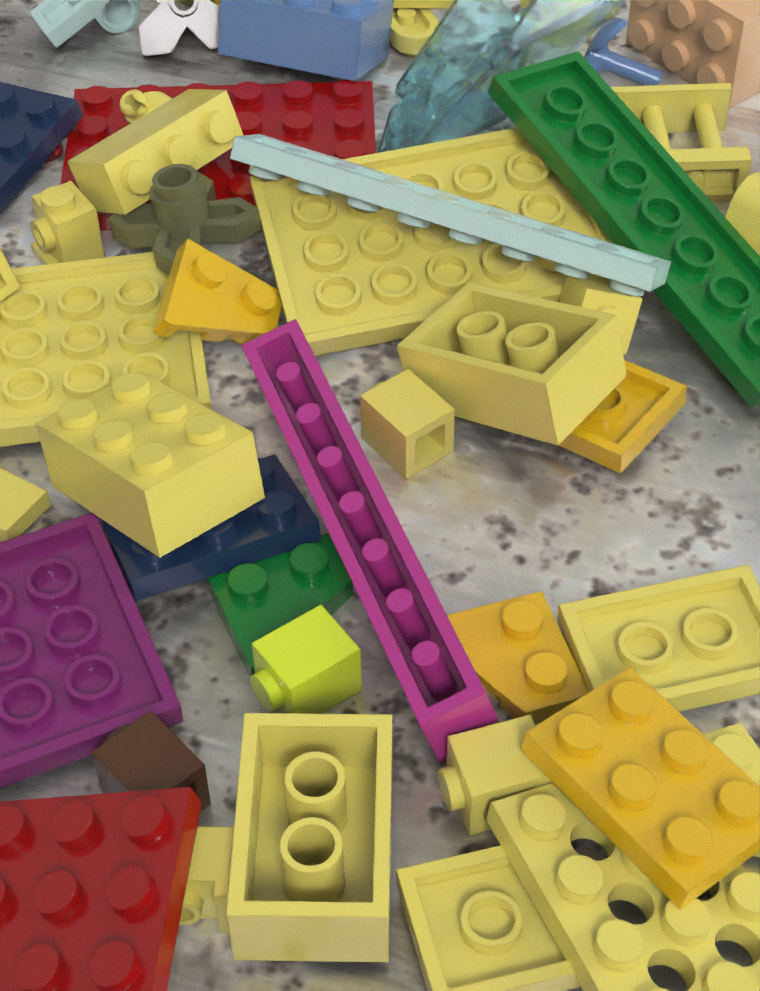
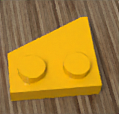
(215, 299)
(520, 656)

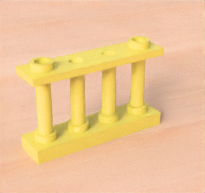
(693, 109)

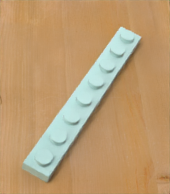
(468, 219)

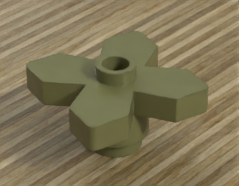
(182, 209)

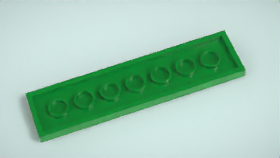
(644, 205)

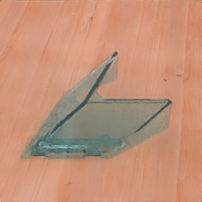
(477, 39)

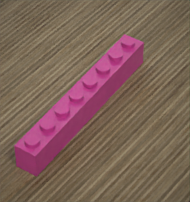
(370, 540)

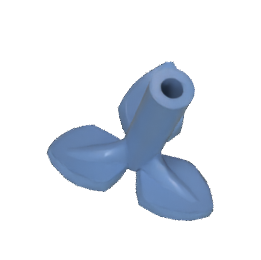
(602, 58)

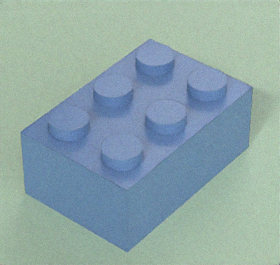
(308, 35)

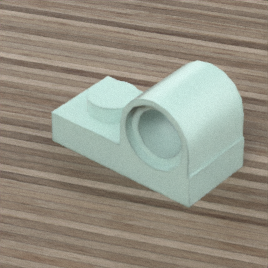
(66, 18)

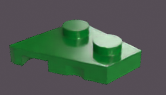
(277, 590)

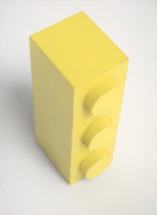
(182, 131)

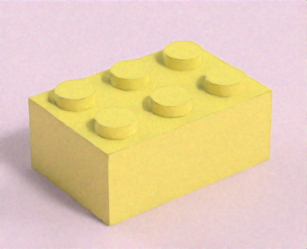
(517, 360)
(151, 461)
(312, 839)

